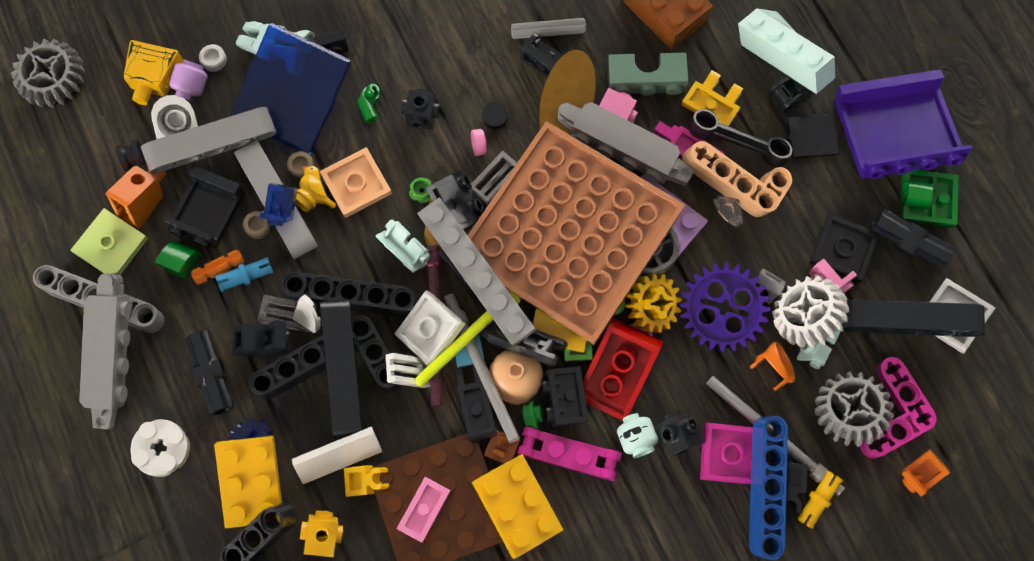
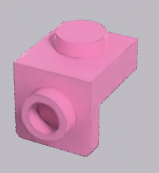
(825, 271)

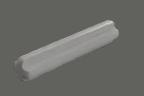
(548, 28)

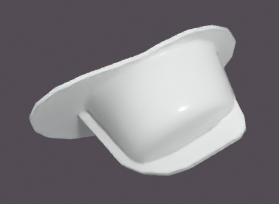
(172, 115)

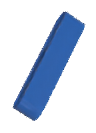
(776, 499)

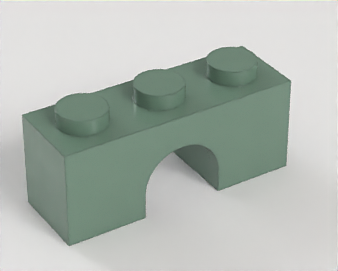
(669, 77)

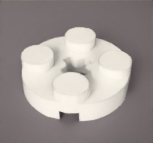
(143, 450)

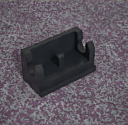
(539, 55)

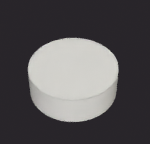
(212, 58)

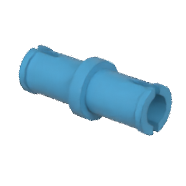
(244, 274)

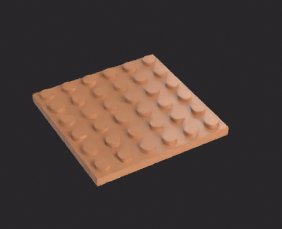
(573, 231)

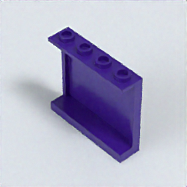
(899, 125)

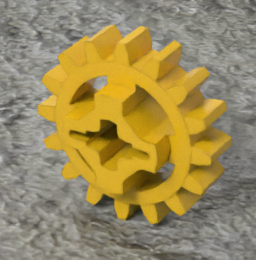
(658, 315)

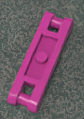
(569, 454)

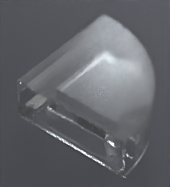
(729, 209)

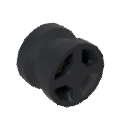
(130, 155)

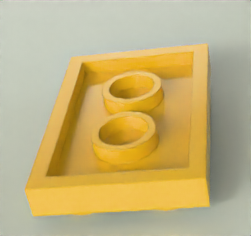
(247, 478)
(517, 506)

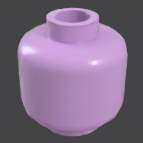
(188, 79)

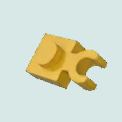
(363, 480)

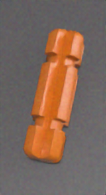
(217, 267)

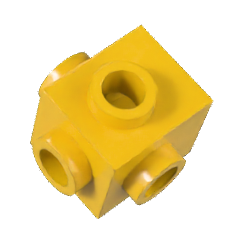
(321, 544)

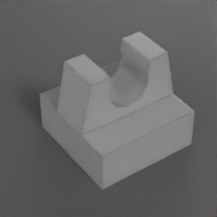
(772, 284)

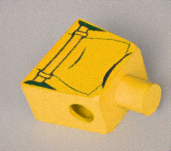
(149, 70)

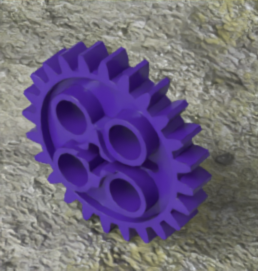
(716, 331)

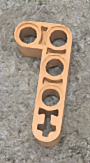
(733, 174)

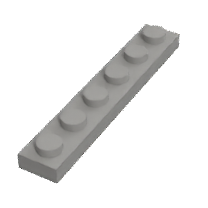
(476, 272)

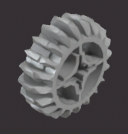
(36, 84)
(835, 394)

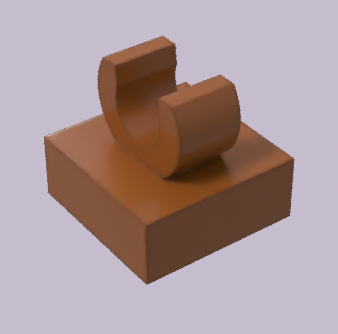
(500, 449)

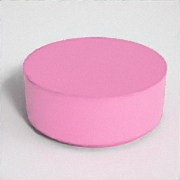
(478, 142)

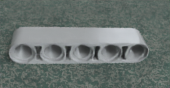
(208, 140)
(260, 174)
(65, 281)

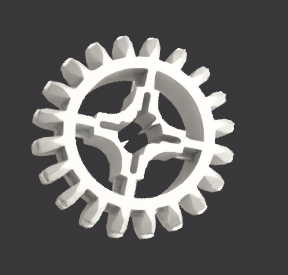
(818, 316)

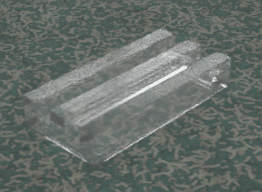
(284, 302)

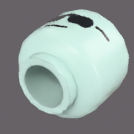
(637, 435)

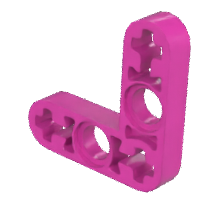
(908, 418)

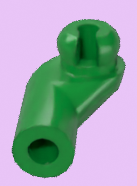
(367, 101)

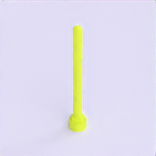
(456, 346)

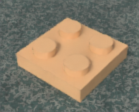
(355, 182)

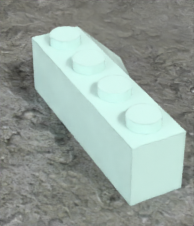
(779, 45)

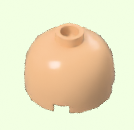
(516, 377)

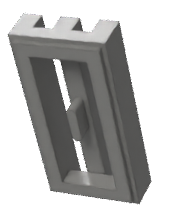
(488, 170)

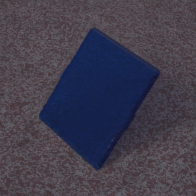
(295, 84)

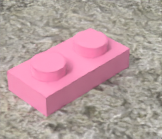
(423, 509)

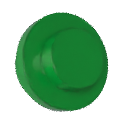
(533, 415)

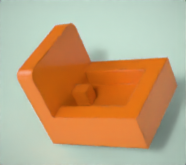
(924, 473)

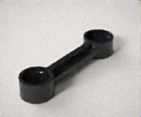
(740, 138)

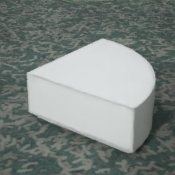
(306, 314)

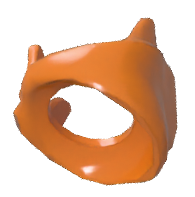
(779, 361)

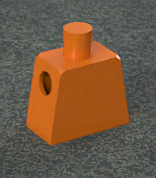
(136, 196)

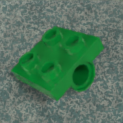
(929, 198)

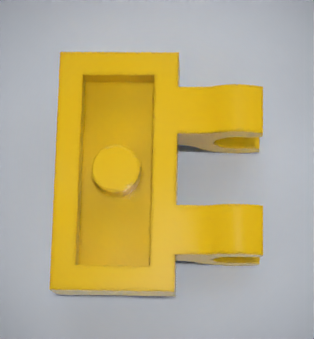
(704, 97)

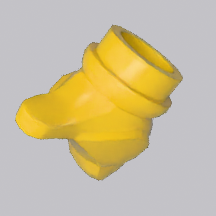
(312, 190)

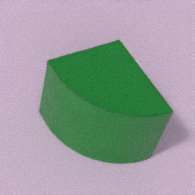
(178, 259)

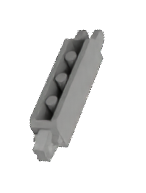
(625, 142)
(105, 350)

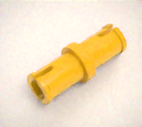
(820, 499)

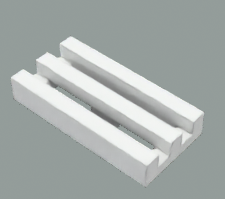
(404, 359)

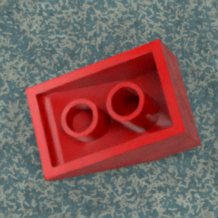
(620, 368)

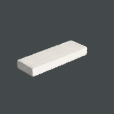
(336, 455)

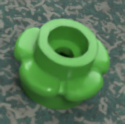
(416, 185)

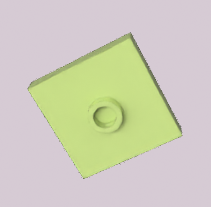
(109, 243)

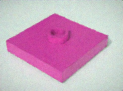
(726, 453)

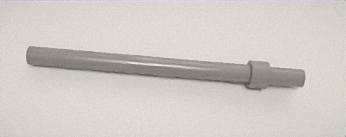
(484, 374)
(816, 471)

